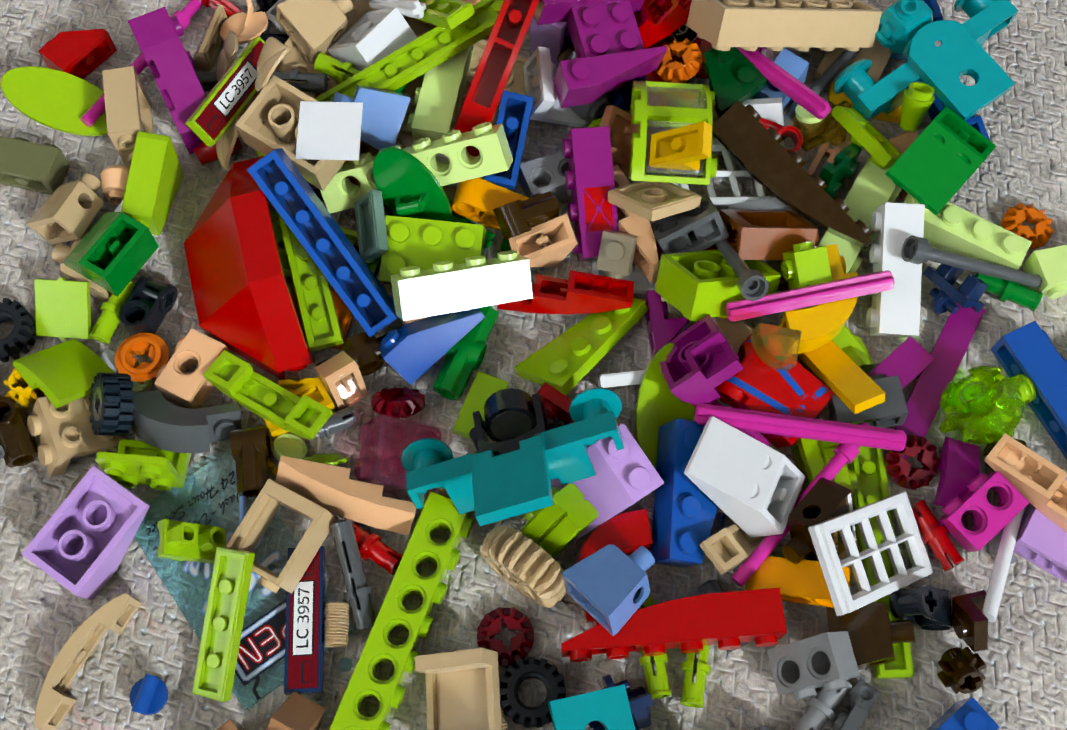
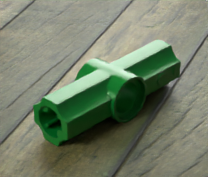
(465, 357)

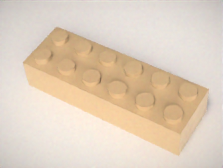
(785, 24)

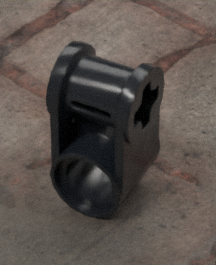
(147, 301)
(926, 607)

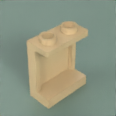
(462, 689)

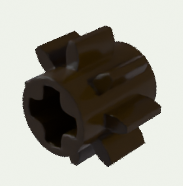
(961, 670)

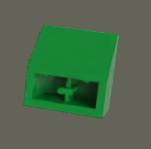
(113, 251)

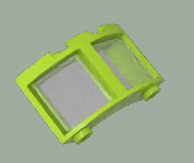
(663, 108)

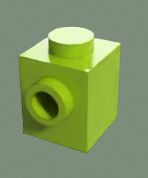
(806, 265)

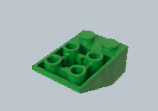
(940, 160)

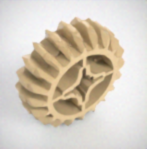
(524, 565)

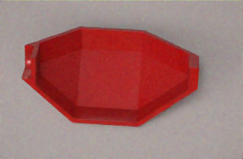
(241, 279)

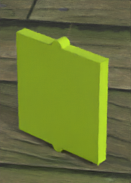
(62, 308)

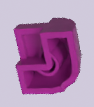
(700, 362)

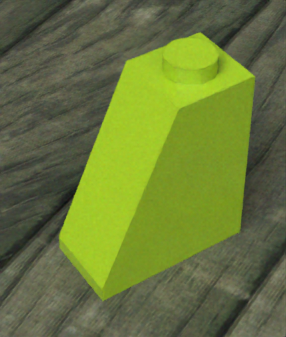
(152, 181)

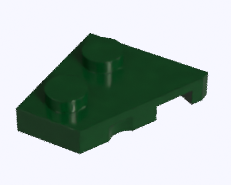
(731, 77)
(844, 166)

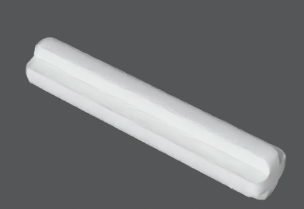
(407, 8)

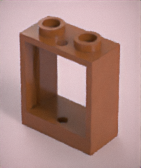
(766, 232)

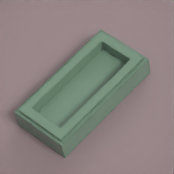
(371, 226)

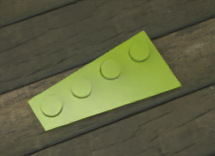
(579, 348)

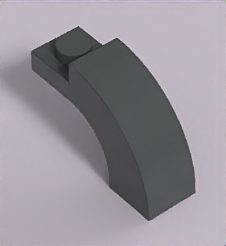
(181, 428)

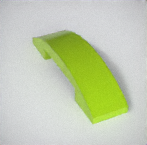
(266, 398)

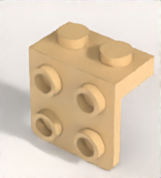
(66, 433)

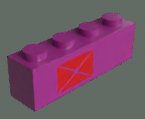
(590, 180)

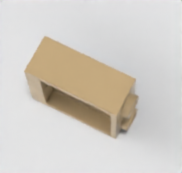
(126, 109)
(258, 519)

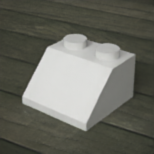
(373, 38)

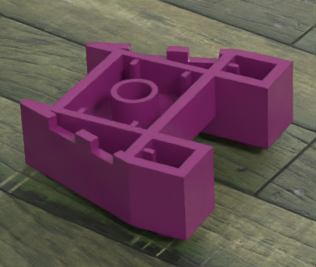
(605, 47)
(171, 68)

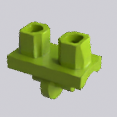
(189, 541)

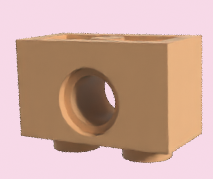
(189, 388)

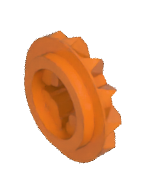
(677, 72)
(1040, 232)
(140, 345)

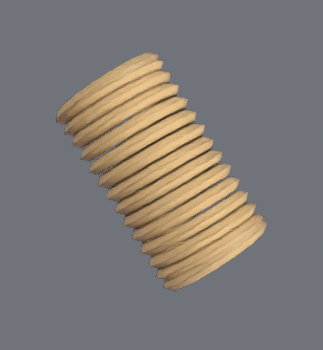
(336, 624)

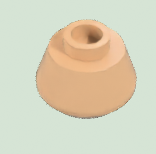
(114, 183)

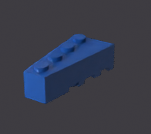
(681, 510)

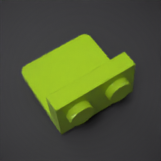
(145, 465)

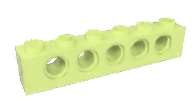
(488, 139)

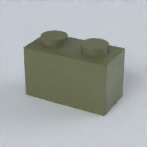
(31, 165)

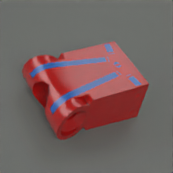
(773, 391)

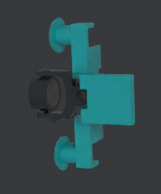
(517, 468)

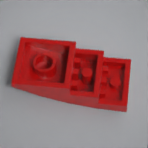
(661, 18)

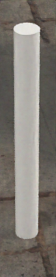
(1001, 568)

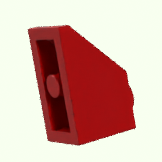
(78, 51)

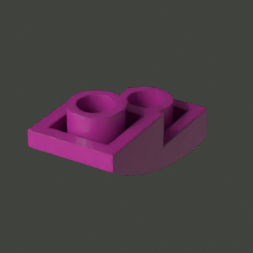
(905, 361)
(959, 466)

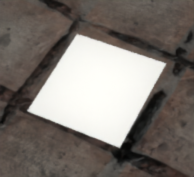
(329, 130)

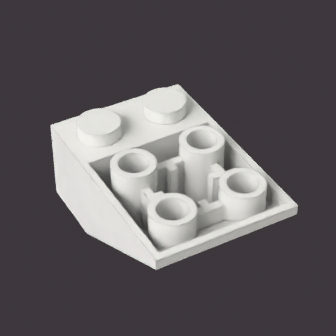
(745, 478)

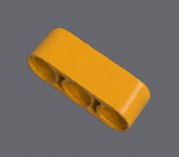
(478, 198)
(797, 582)

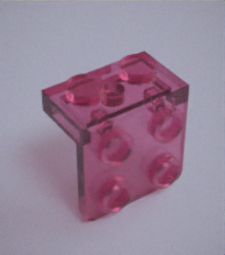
(382, 448)

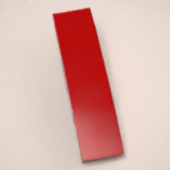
(577, 295)

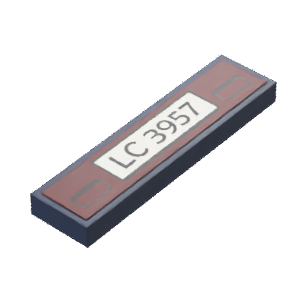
(306, 630)

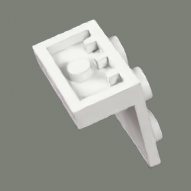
(539, 84)

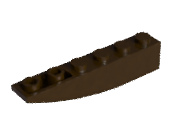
(783, 173)

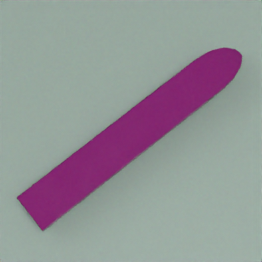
(947, 356)

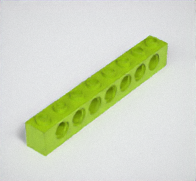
(437, 514)

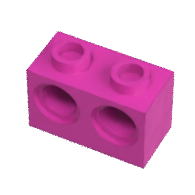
(987, 518)

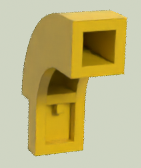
(826, 320)

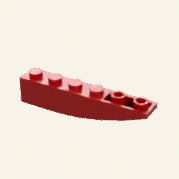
(495, 65)
(688, 624)

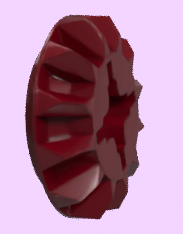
(398, 402)
(899, 468)
(515, 621)

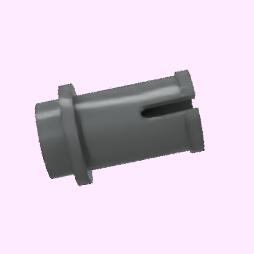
(338, 422)

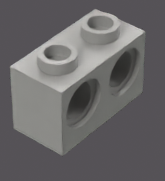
(548, 171)
(812, 659)

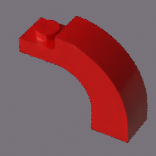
(624, 531)

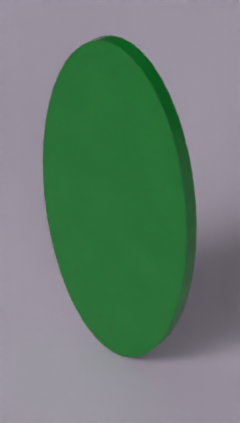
(409, 186)

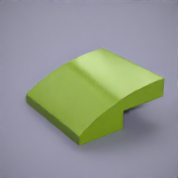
(62, 371)

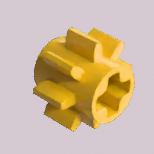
(21, 391)

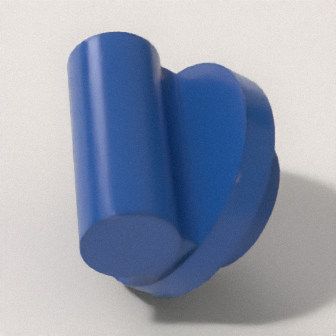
(148, 695)

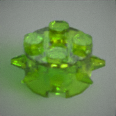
(983, 405)

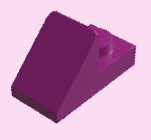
(659, 327)

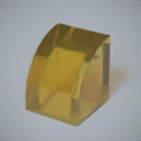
(776, 345)

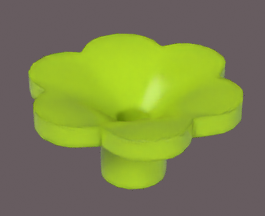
(331, 459)

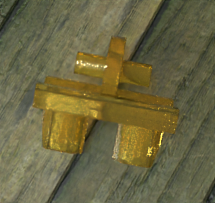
(824, 131)

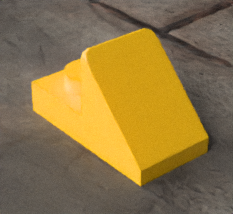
(681, 147)

